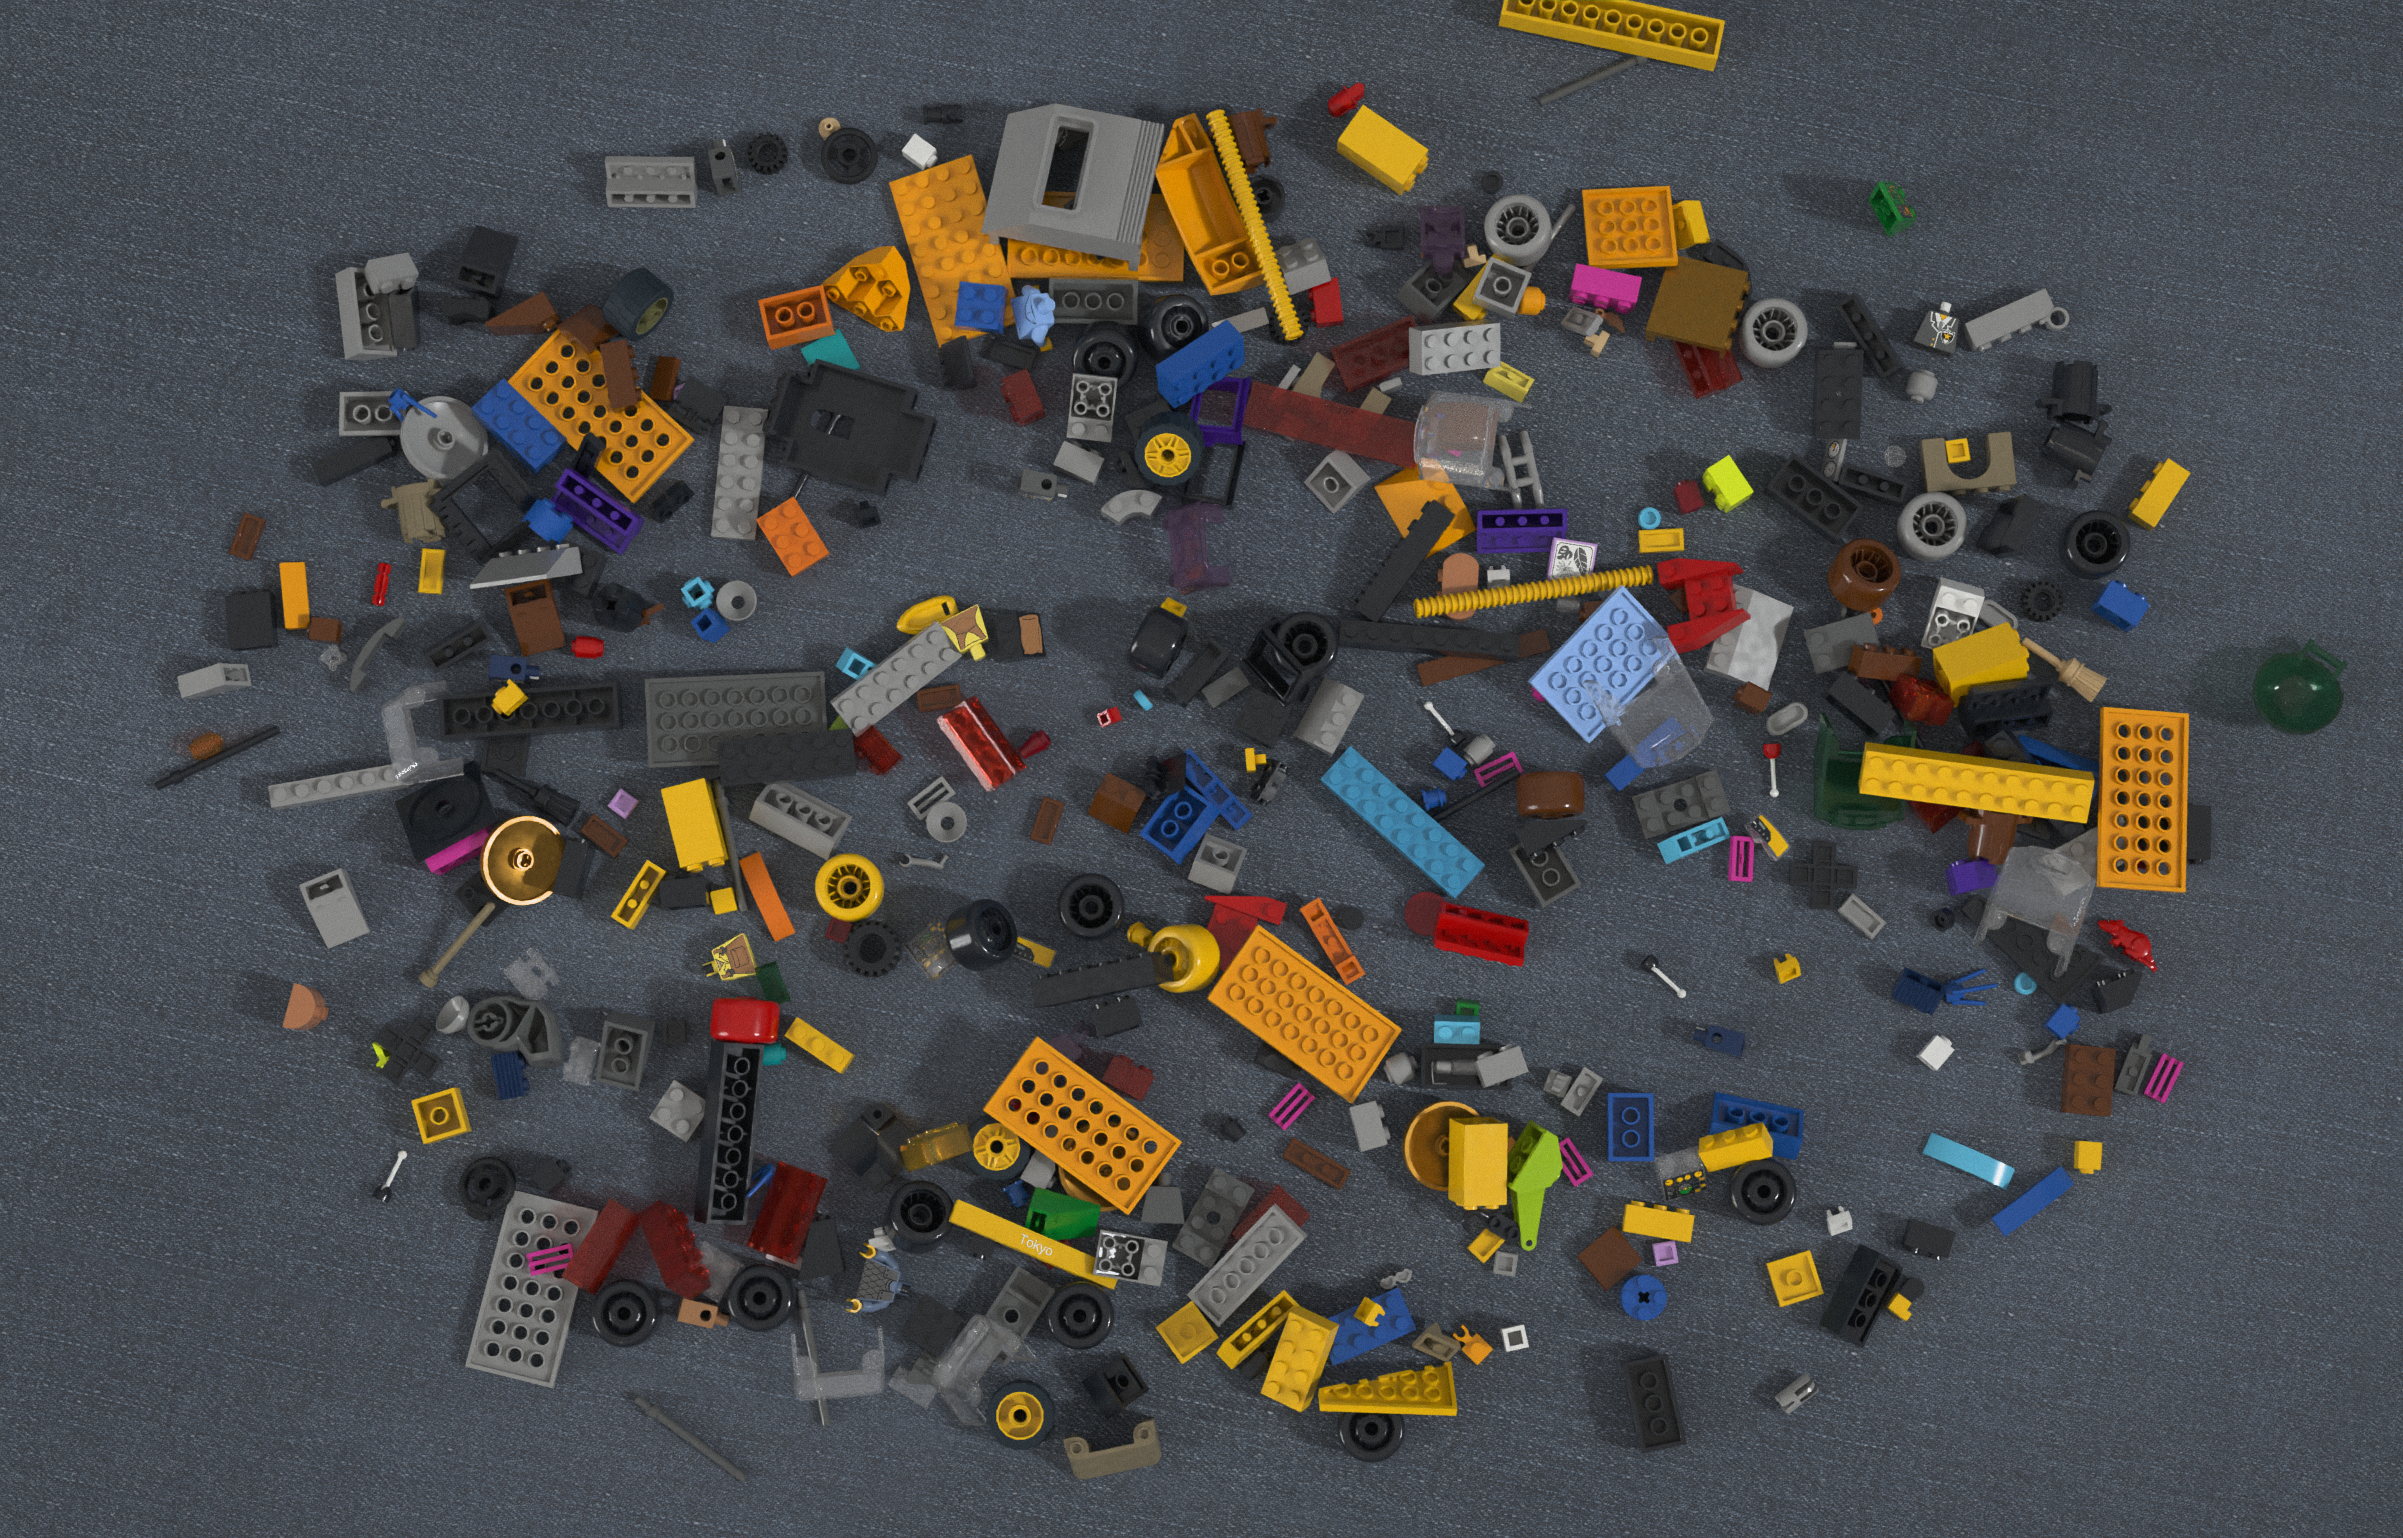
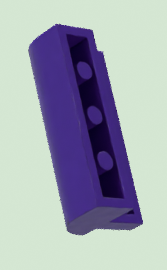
(596, 511)
(1519, 529)

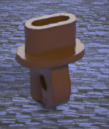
(645, 613)

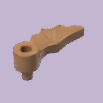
(1612, 320)

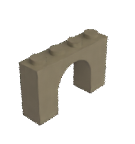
(1319, 372)
(1998, 472)

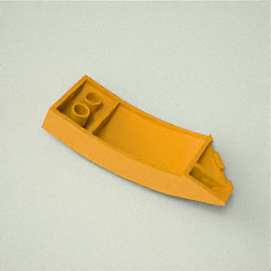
(1206, 211)

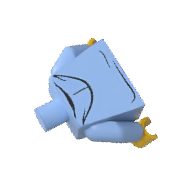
(1034, 316)

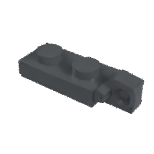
(2134, 1066)

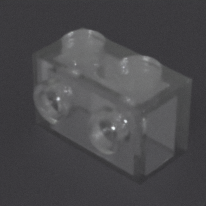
(581, 1061)

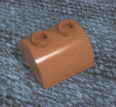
(305, 1008)

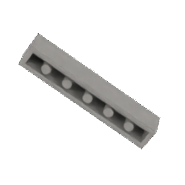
(333, 787)

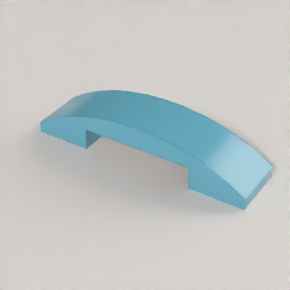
(1968, 1160)

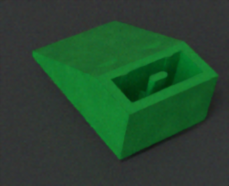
(1061, 1215)

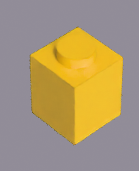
(2087, 1156)

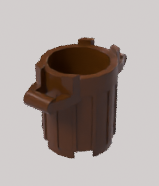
(1250, 138)
(1991, 833)

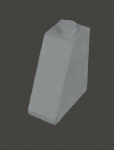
(214, 680)

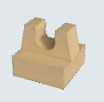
(1473, 257)
(1597, 342)

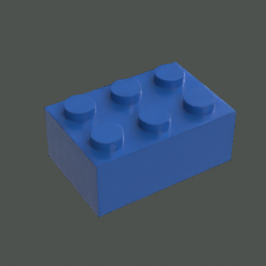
(1179, 824)
(1629, 1127)

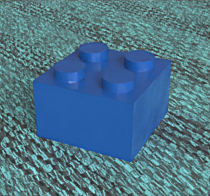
(981, 307)
(2120, 605)

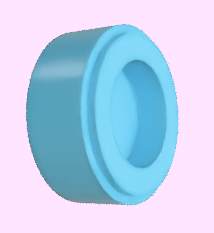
(1649, 518)
(1143, 700)
(2024, 984)

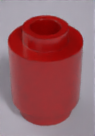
(587, 647)

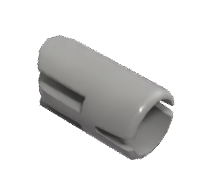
(1796, 1393)

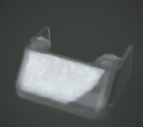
(408, 761)
(967, 1361)
(819, 1386)

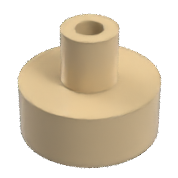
(824, 125)

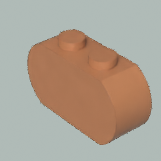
(1458, 575)

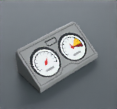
(1833, 459)

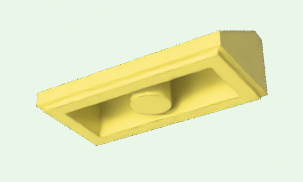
(1509, 381)

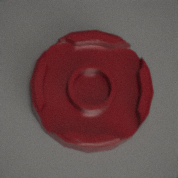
(1422, 912)

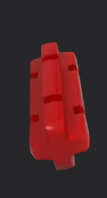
(381, 584)

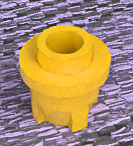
(1139, 934)

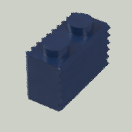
(1918, 991)
(509, 1075)

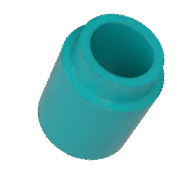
(773, 1054)

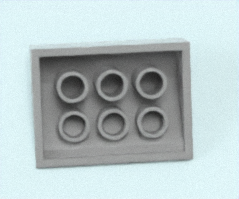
(529, 566)
(1754, 646)

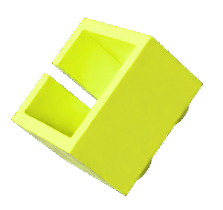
(1727, 484)

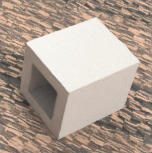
(920, 152)
(1936, 1052)
(1514, 1337)

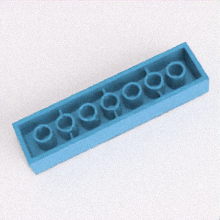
(1402, 823)

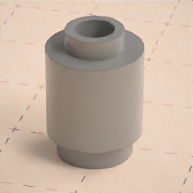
(1478, 750)

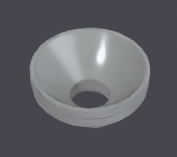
(728, 593)
(943, 810)
(453, 1015)

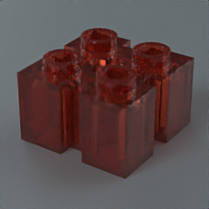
(1024, 399)
(1921, 700)
(1129, 1078)

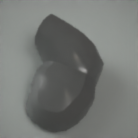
(518, 1024)

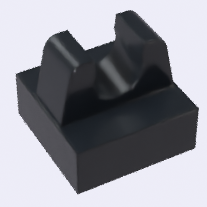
(867, 516)

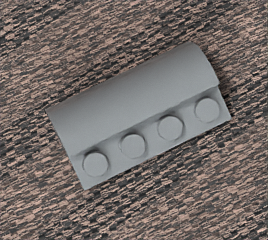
(651, 182)

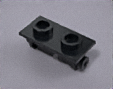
(679, 495)
(1273, 773)

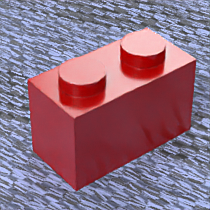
(1326, 304)

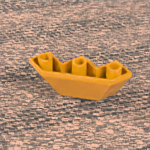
(873, 288)

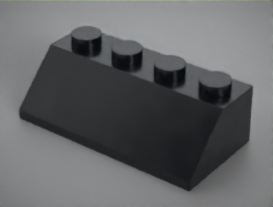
(1861, 1295)

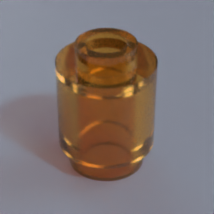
(206, 745)

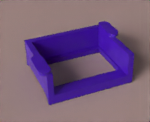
(1225, 434)

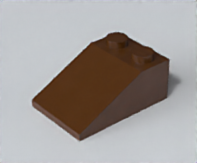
(529, 317)

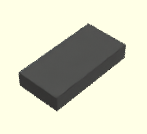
(1225, 687)

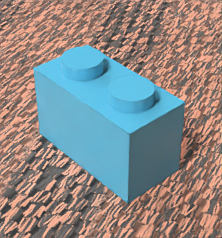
(1456, 1029)

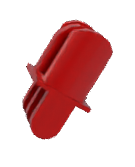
(1345, 100)

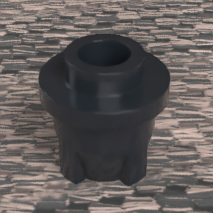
(1233, 1129)

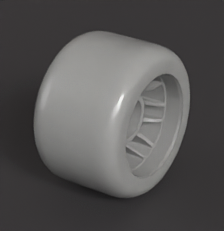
(1515, 214)
(1777, 316)
(1941, 512)

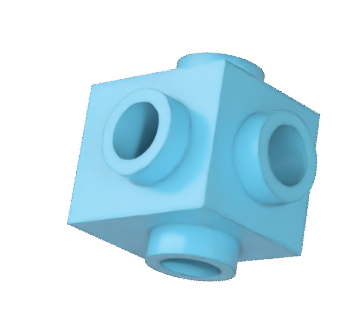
(690, 590)

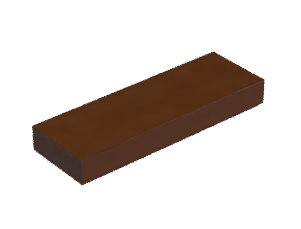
(1316, 1163)

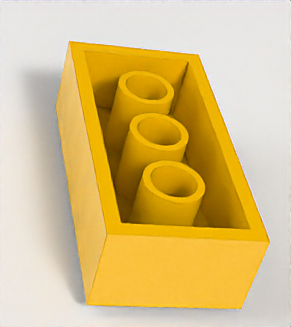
(1299, 1358)

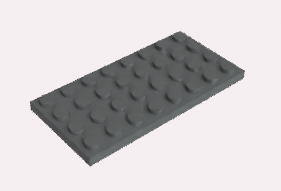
(696, 712)

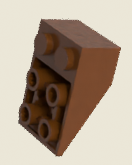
(535, 617)

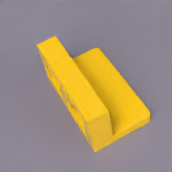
(1689, 224)

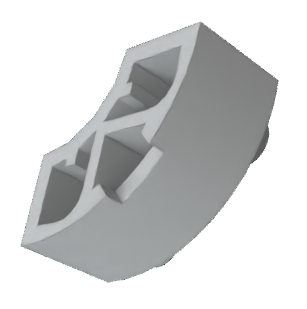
(1131, 504)

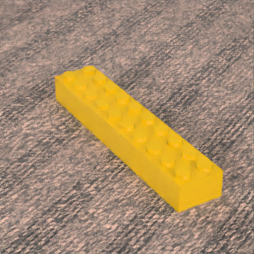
(1622, 27)
(1976, 782)

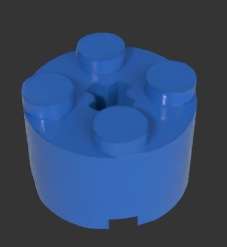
(548, 521)
(1655, 1297)

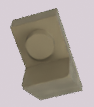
(1436, 1343)

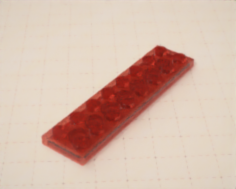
(1331, 425)

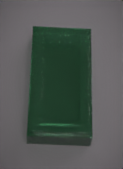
(772, 983)

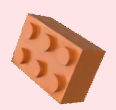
(796, 317)
(793, 537)

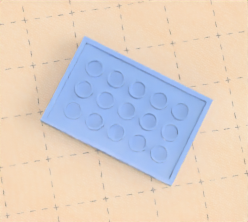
(1607, 648)

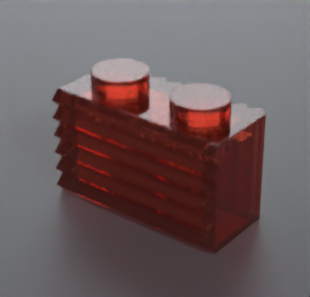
(878, 751)

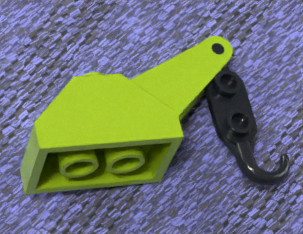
(1531, 1168)

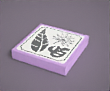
(1570, 558)

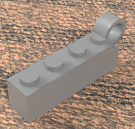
(2012, 319)

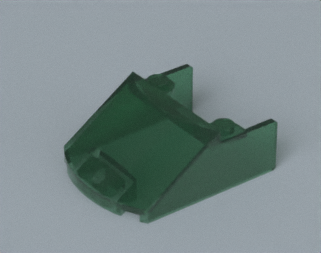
(1837, 781)

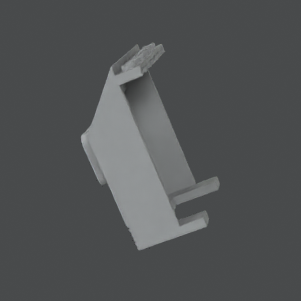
(1110, 191)

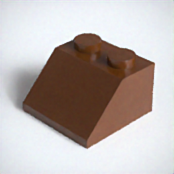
(1117, 803)

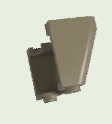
(1089, 1464)

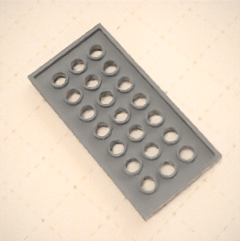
(496, 1291)

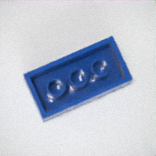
(1200, 364)
(519, 427)
(1357, 1337)

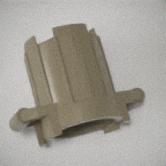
(415, 515)

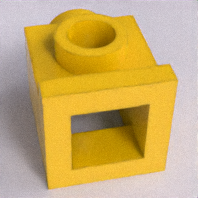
(508, 698)

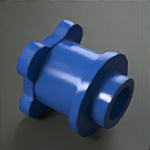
(1433, 798)
(1016, 1194)

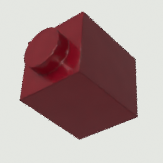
(1688, 496)

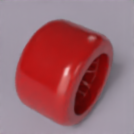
(745, 1020)

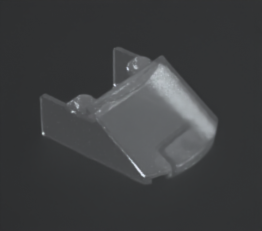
(1458, 439)
(1661, 721)
(2043, 891)

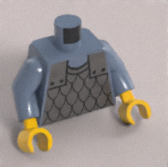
(878, 1282)

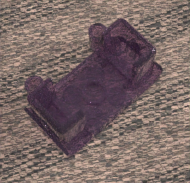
(1189, 548)

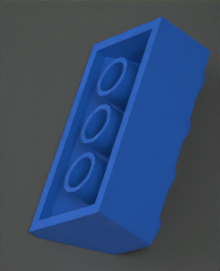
(2054, 757)
(1781, 1122)

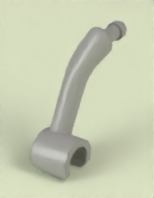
(924, 862)
(2027, 1057)

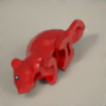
(2134, 943)

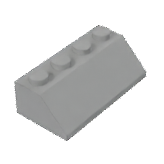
(364, 318)
(800, 818)

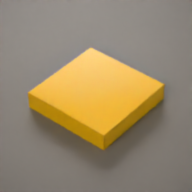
(1794, 1278)
(1187, 1332)

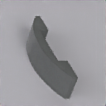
(358, 676)

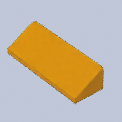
(295, 595)

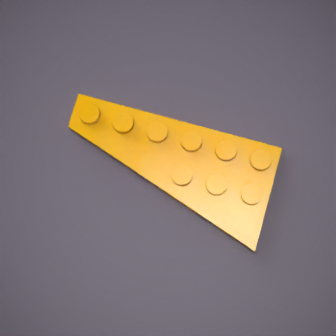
(1401, 1392)

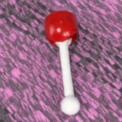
(1772, 751)

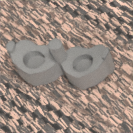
(1402, 1276)

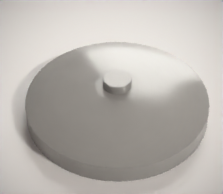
(443, 444)

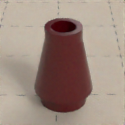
(1035, 744)

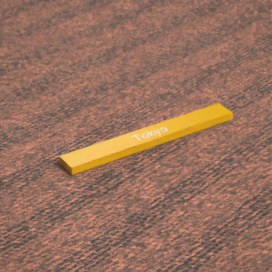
(1028, 1242)

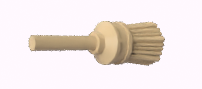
(2071, 672)

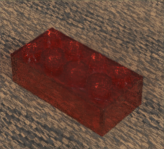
(1373, 355)
(675, 1249)

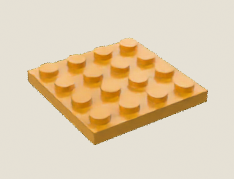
(1629, 227)

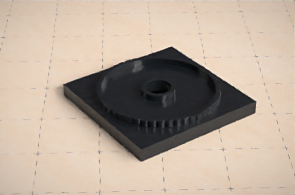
(434, 831)

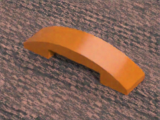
(766, 896)
(1332, 941)

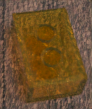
(936, 1146)

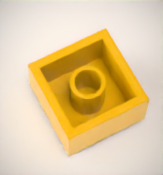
(441, 1115)

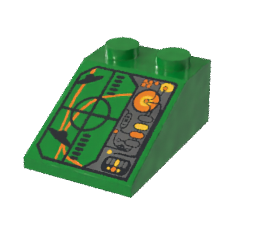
(1891, 207)

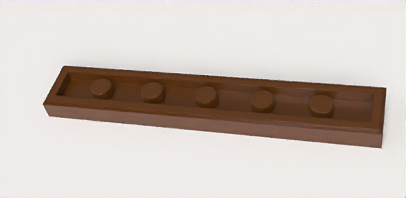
(1453, 667)

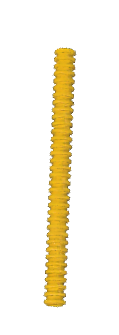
(1254, 224)
(1533, 591)

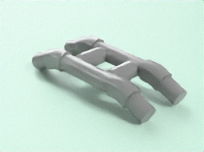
(1510, 462)

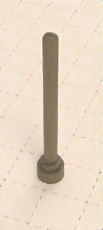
(430, 976)

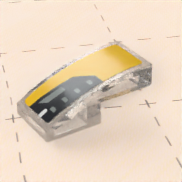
(1767, 834)
(1035, 953)

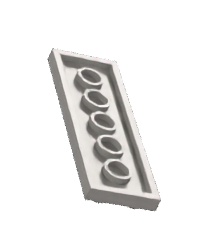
(739, 473)
(896, 678)
(1247, 1265)

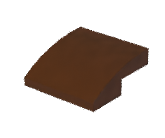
(588, 329)
(1609, 1258)

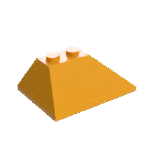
(1407, 494)

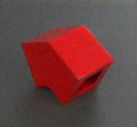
(1109, 717)

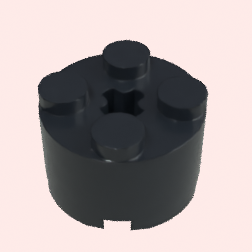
(1271, 188)
(618, 608)

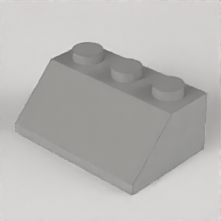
(368, 414)
(1329, 716)

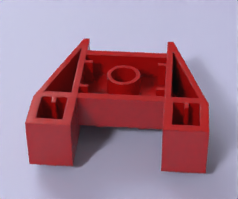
(1708, 598)
(1236, 918)

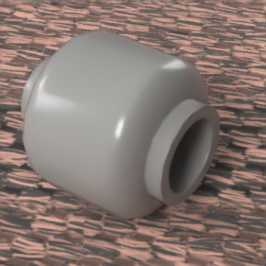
(1921, 386)
(1400, 1068)

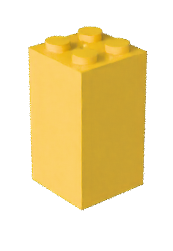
(1383, 150)
(1980, 661)
(695, 825)
(1478, 1162)

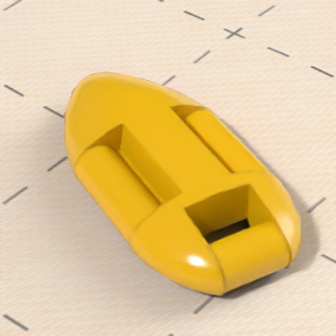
(926, 612)

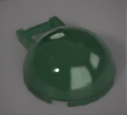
(2298, 691)

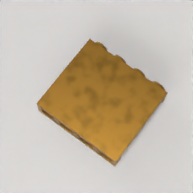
(1698, 304)

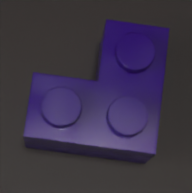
(1971, 876)

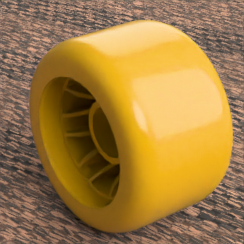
(835, 876)
(1192, 956)

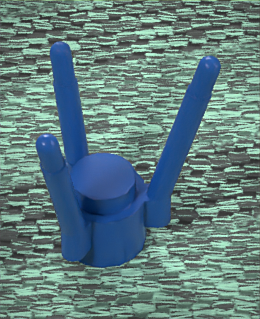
(402, 400)
(1954, 992)
(766, 1175)

